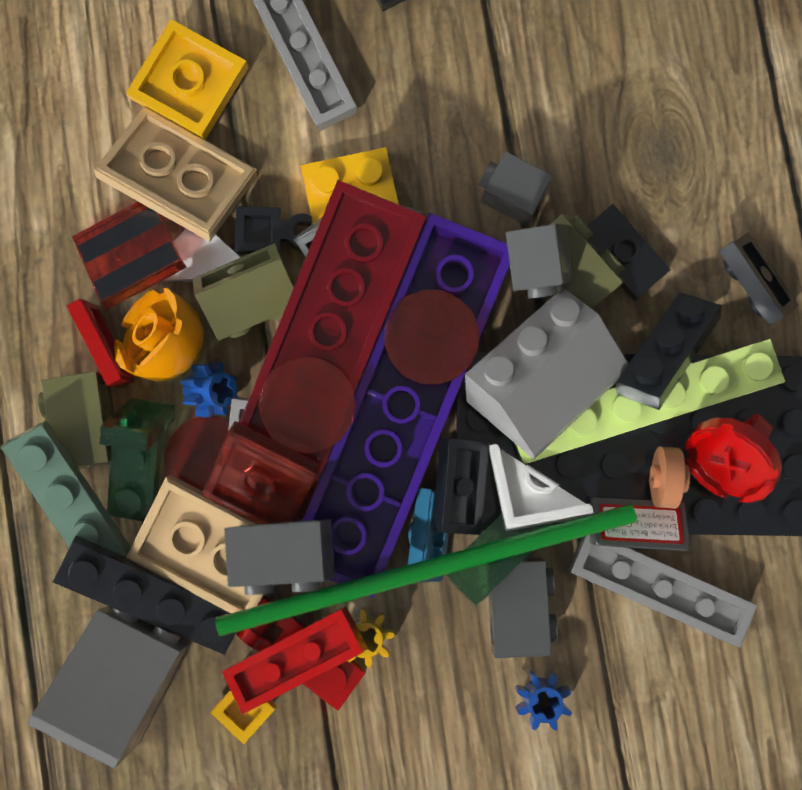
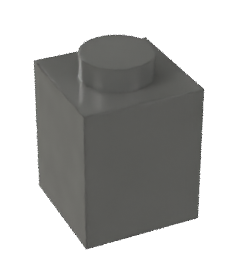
(514, 187)

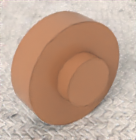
(668, 477)

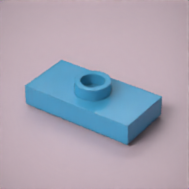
(423, 541)

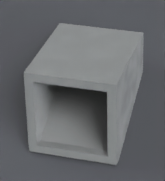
(110, 686)

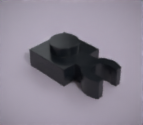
(263, 226)

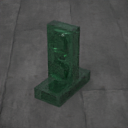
(135, 460)

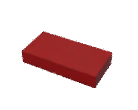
(99, 342)

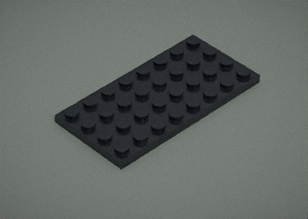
(622, 463)

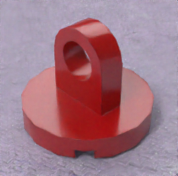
(734, 457)

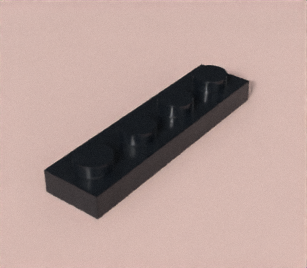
(140, 593)

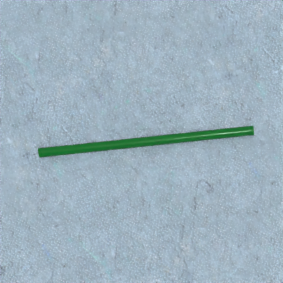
(425, 570)

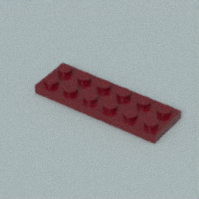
(342, 291)

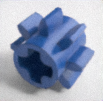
(209, 389)
(555, 700)

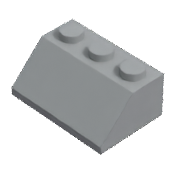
(546, 373)

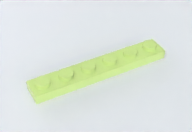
(699, 387)

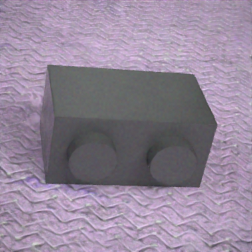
(540, 259)
(279, 554)
(521, 612)

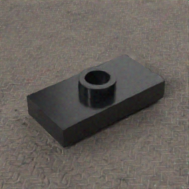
(640, 261)

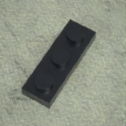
(668, 350)

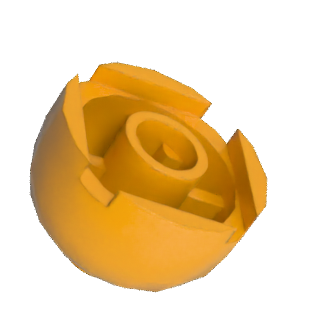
(160, 337)

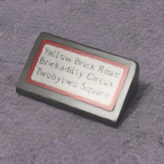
(653, 530)

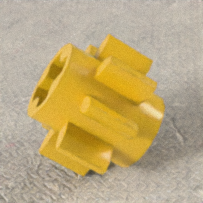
(363, 625)

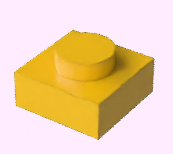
(241, 725)

